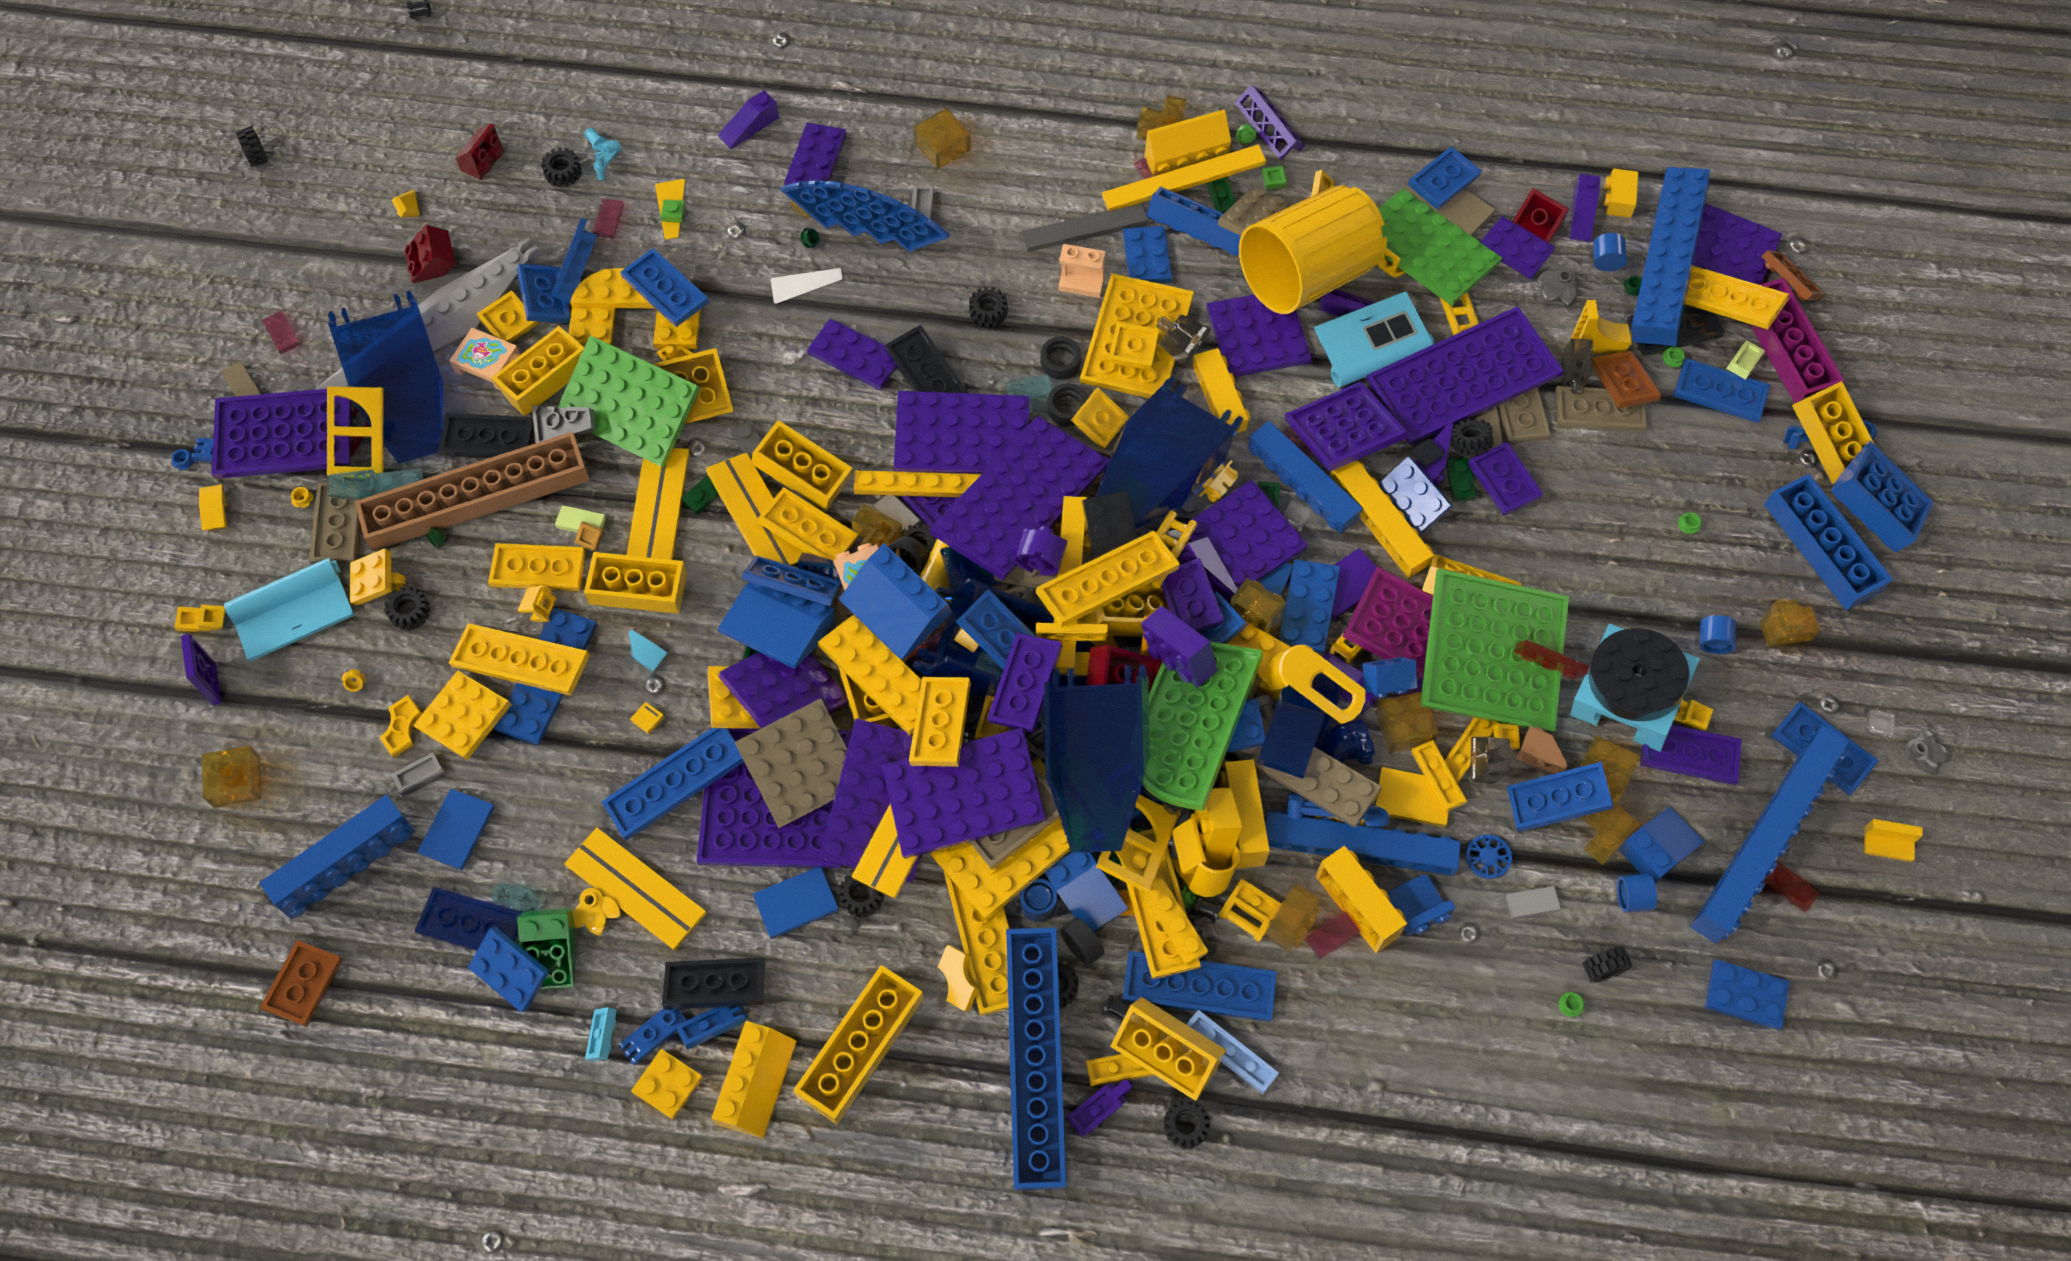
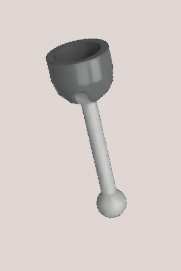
(852, 926)

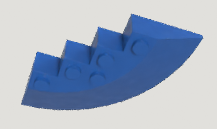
(865, 211)

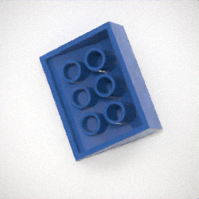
(1883, 497)
(894, 602)
(777, 623)

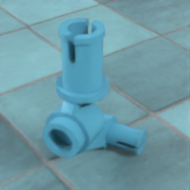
(608, 150)

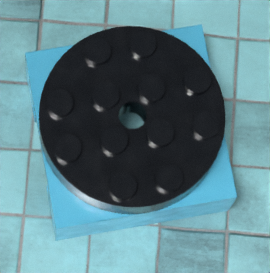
(1637, 701)

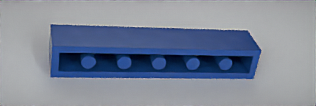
(1193, 219)
(1304, 477)

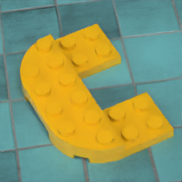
(596, 305)

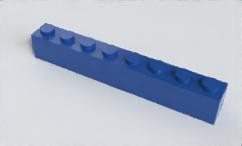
(1369, 843)

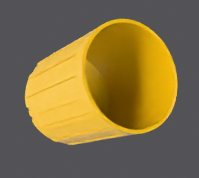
(1312, 248)

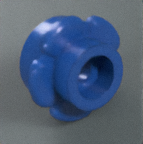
(180, 455)

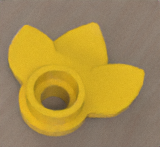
(595, 914)

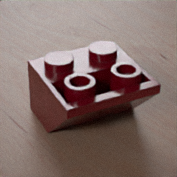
(480, 152)
(429, 254)

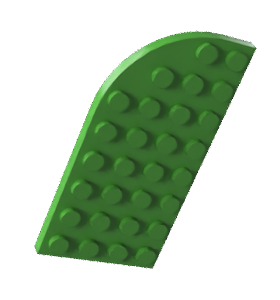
(1195, 726)

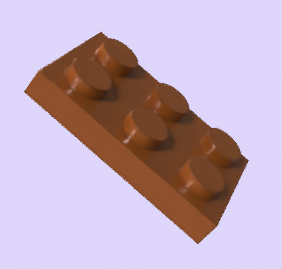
(1793, 275)
(1625, 379)
(301, 983)

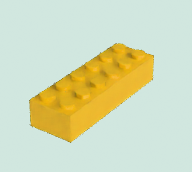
(858, 1044)

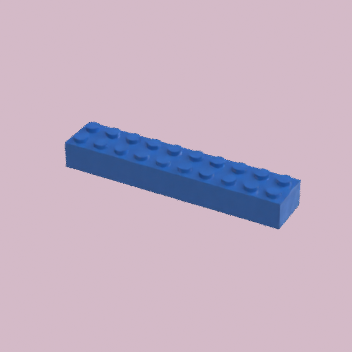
(1671, 256)
(1770, 835)
(1035, 1060)

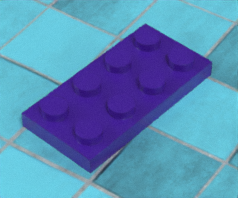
(816, 154)
(852, 354)
(1022, 682)
(1696, 755)

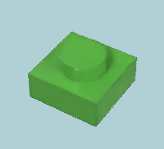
(1273, 177)
(673, 211)

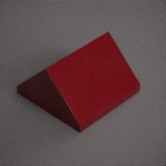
(1541, 215)

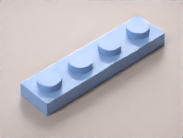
(1237, 1056)

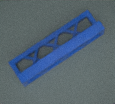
(574, 263)

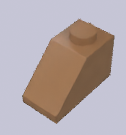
(1541, 751)

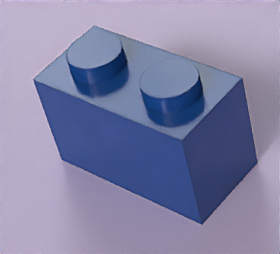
(1389, 676)

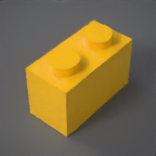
(1621, 193)

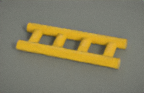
(1451, 314)
(1177, 545)

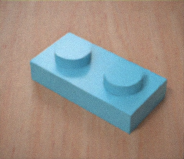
(600, 1034)

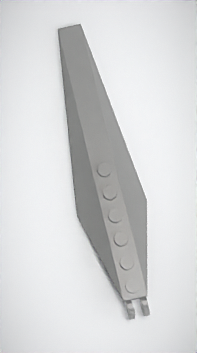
(453, 308)

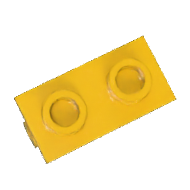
(1214, 488)

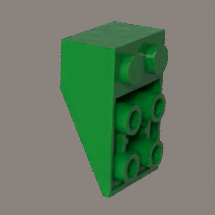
(551, 941)

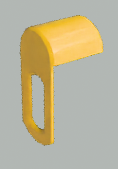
(1298, 668)
(1208, 881)

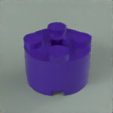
(1041, 551)

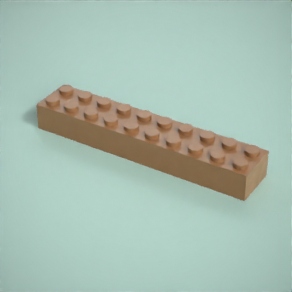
(471, 491)

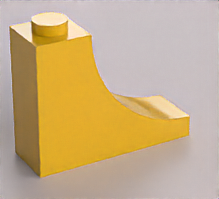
(1606, 335)

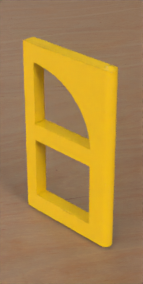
(372, 401)
(1163, 825)

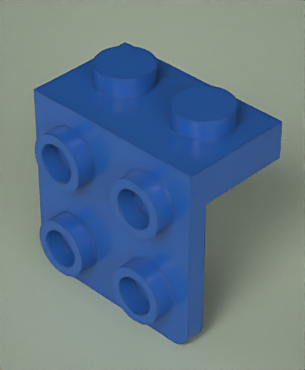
(1420, 905)

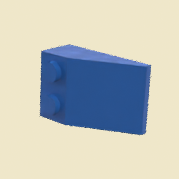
(1660, 844)
(1086, 889)

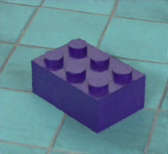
(1179, 647)

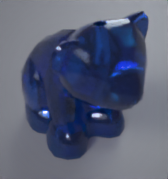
(1349, 742)

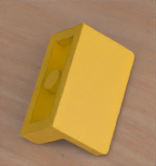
(1891, 839)

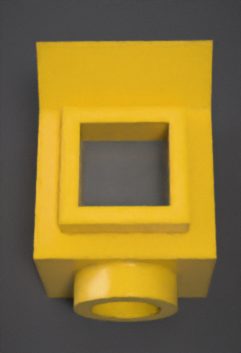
(539, 602)
(1347, 649)

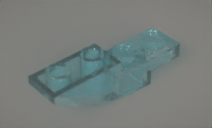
(366, 483)

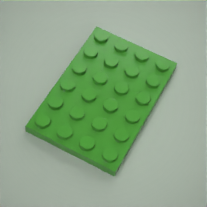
(1434, 248)
(631, 400)

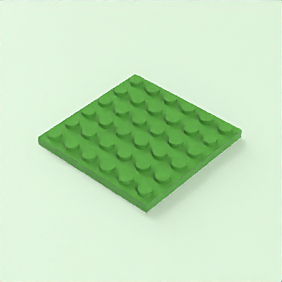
(1473, 645)

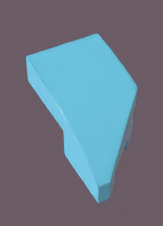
(645, 651)

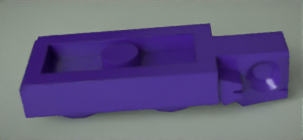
(1099, 1107)

